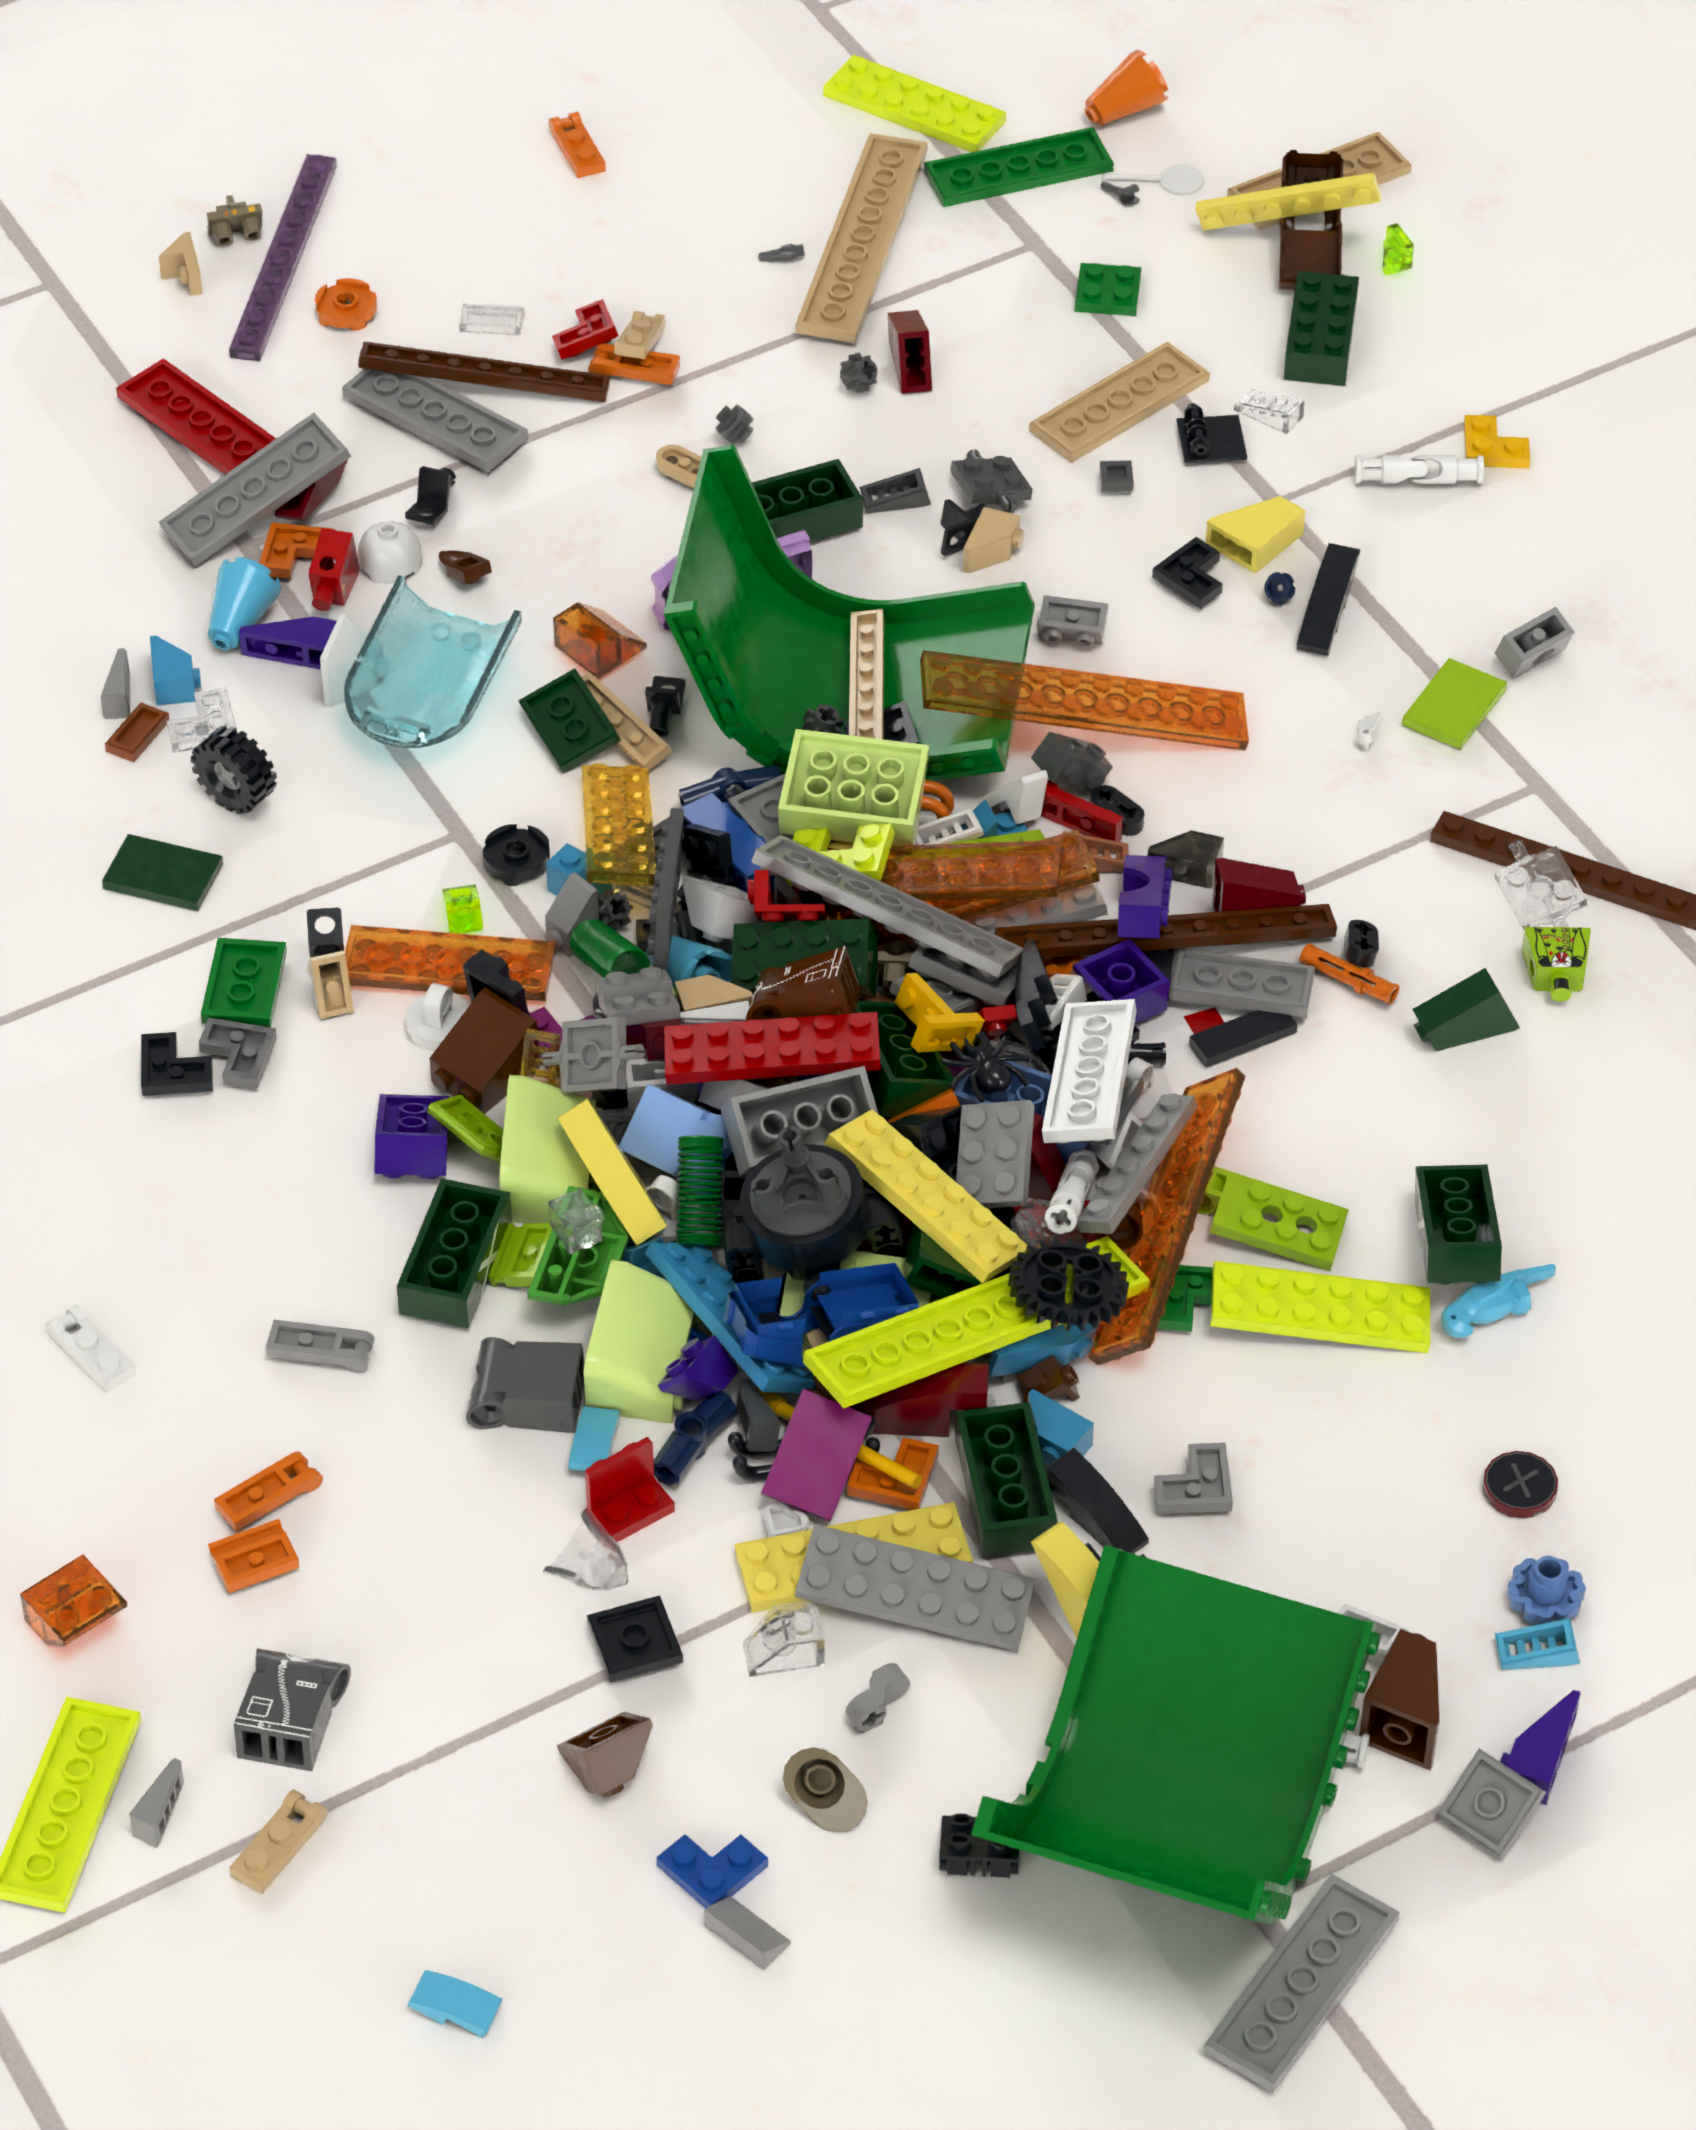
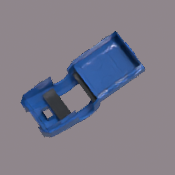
(855, 1302)

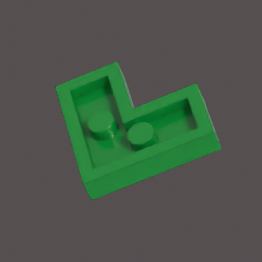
(1191, 1286)

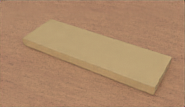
(1360, 156)
(1119, 402)

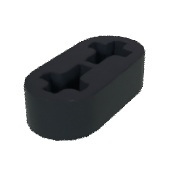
(1120, 805)
(1361, 943)

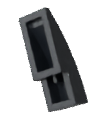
(1094, 1503)

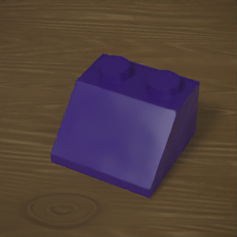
(1126, 974)

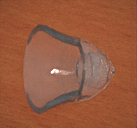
(591, 1558)

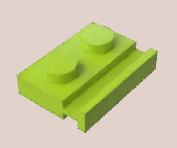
(519, 1254)

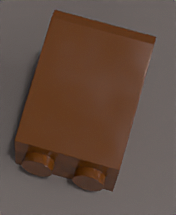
(482, 1051)
(1404, 1701)

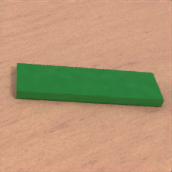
(1018, 167)

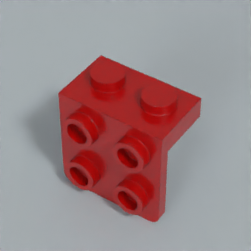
(760, 896)

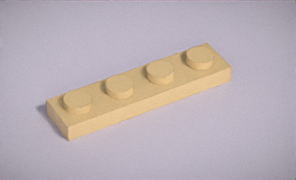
(636, 737)

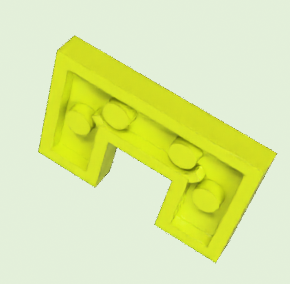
(868, 851)

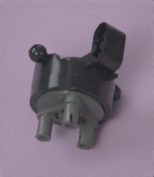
(806, 1215)

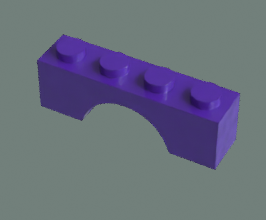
(1144, 896)

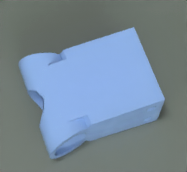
(658, 1125)

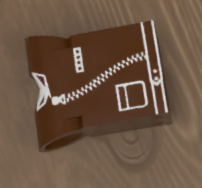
(807, 988)

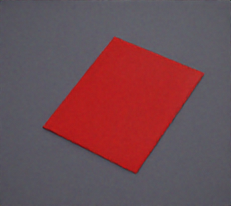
(1203, 1020)

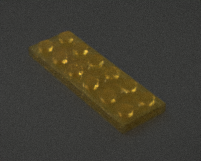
(617, 825)

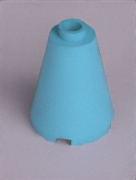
(240, 600)
(694, 959)

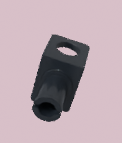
(432, 494)
(957, 524)
(664, 702)
(325, 943)

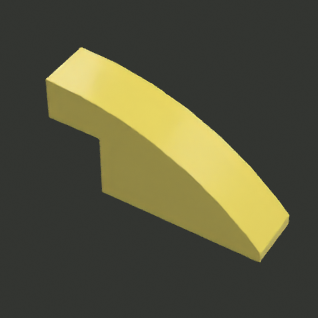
(612, 1172)
(1069, 1570)

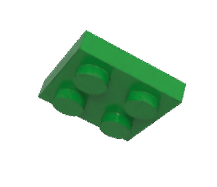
(1108, 289)

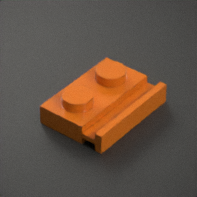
(253, 1555)

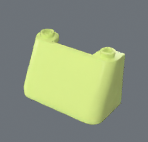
(536, 1151)
(633, 1341)

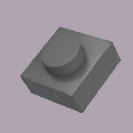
(1116, 476)

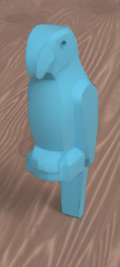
(1493, 1300)

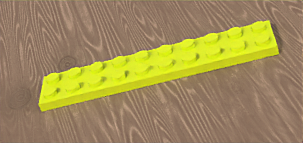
(937, 1336)

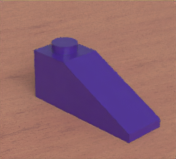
(288, 641)
(1541, 1747)

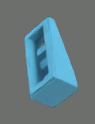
(1546, 1632)

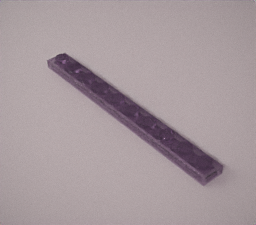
(282, 258)

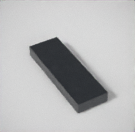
(1241, 1035)

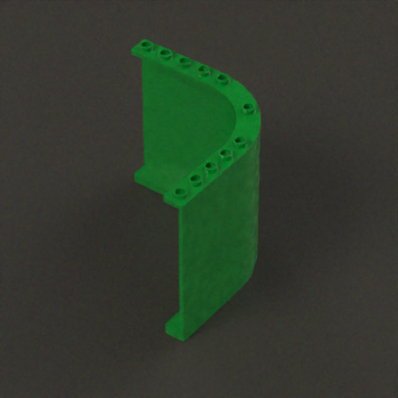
(779, 643)
(1193, 1738)

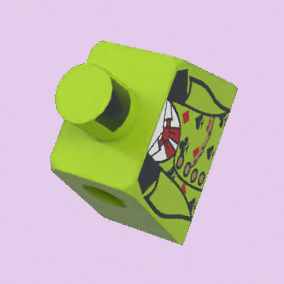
(1556, 959)

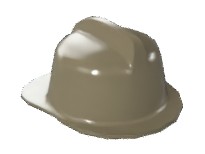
(825, 1789)

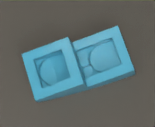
(593, 1437)
(454, 1999)

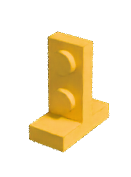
(934, 1018)

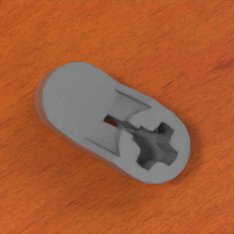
(869, 1707)

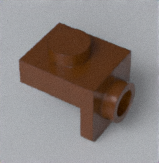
(1050, 1379)

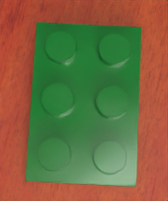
(244, 981)

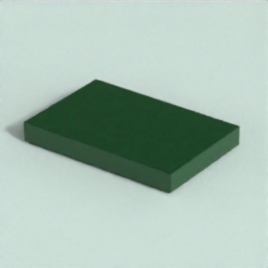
(569, 720)
(162, 872)

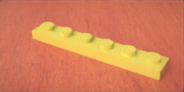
(1288, 201)

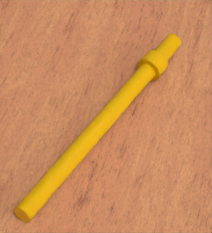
(865, 1454)

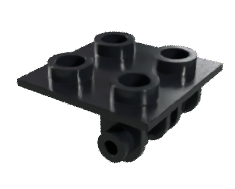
(1210, 436)
(959, 1845)

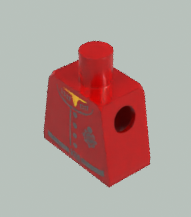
(331, 580)

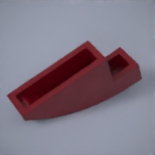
(925, 1404)

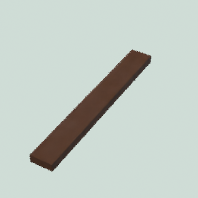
(484, 371)

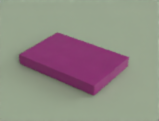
(816, 1455)

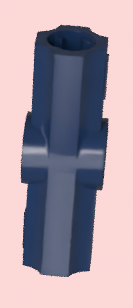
(725, 778)
(691, 1436)

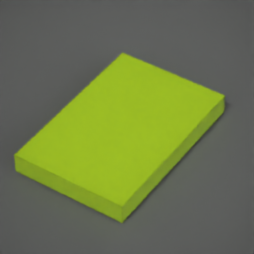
(1454, 703)

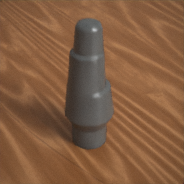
(784, 253)

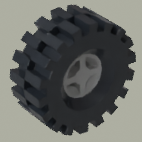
(233, 769)

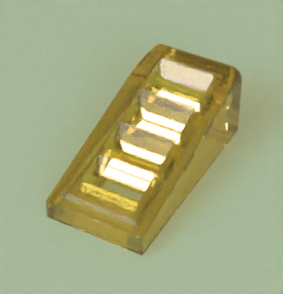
(529, 1060)

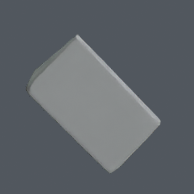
(745, 1931)

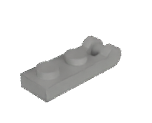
(320, 1344)

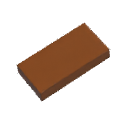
(137, 732)

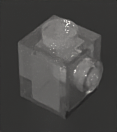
(576, 1221)

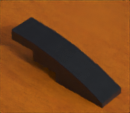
(1328, 599)
(1032, 993)

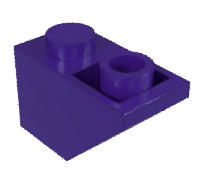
(699, 1371)

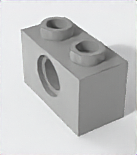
(1534, 642)

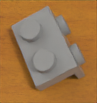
(1072, 620)

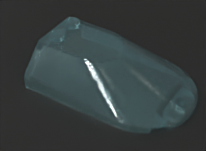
(422, 671)

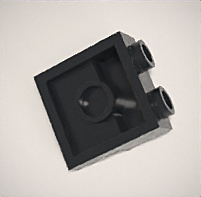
(493, 973)

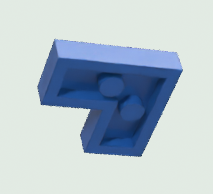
(714, 1877)

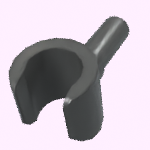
(1125, 195)

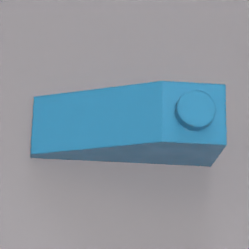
(1036, 1348)

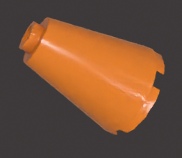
(1127, 90)

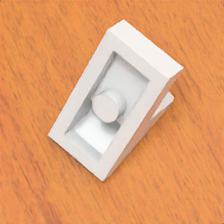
(1021, 796)

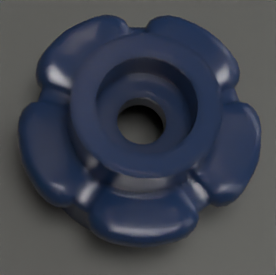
(1271, 587)

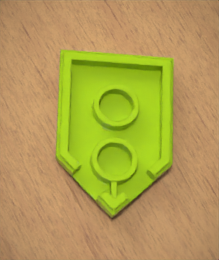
(469, 1125)

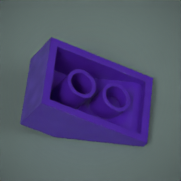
(409, 1137)

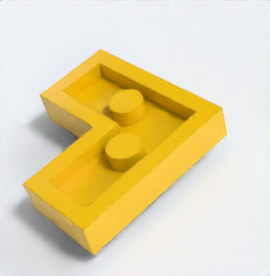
(1500, 452)

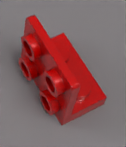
(624, 1491)

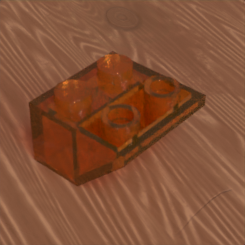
(594, 639)
(70, 1602)

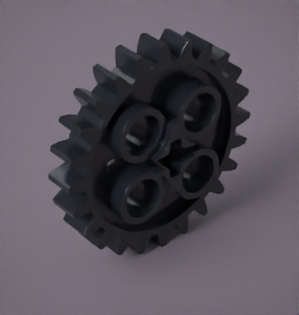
(1040, 1284)

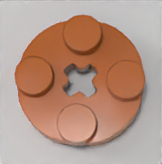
(334, 312)

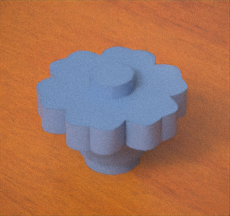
(1545, 1590)

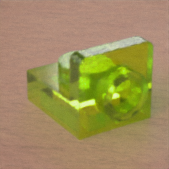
(1397, 250)
(463, 909)

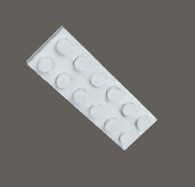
(1089, 1071)

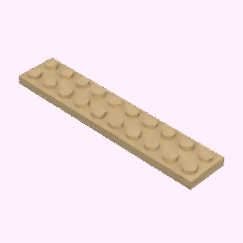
(861, 238)

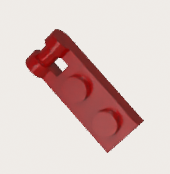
(1080, 814)

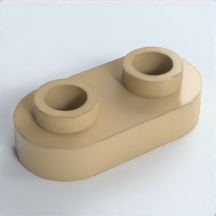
(678, 464)

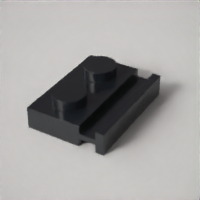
(708, 852)

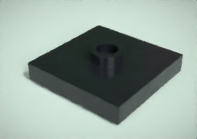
(634, 1638)

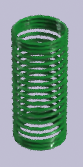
(606, 949)
(699, 1145)

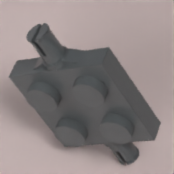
(991, 480)

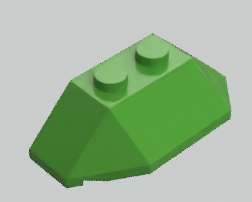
(580, 1275)

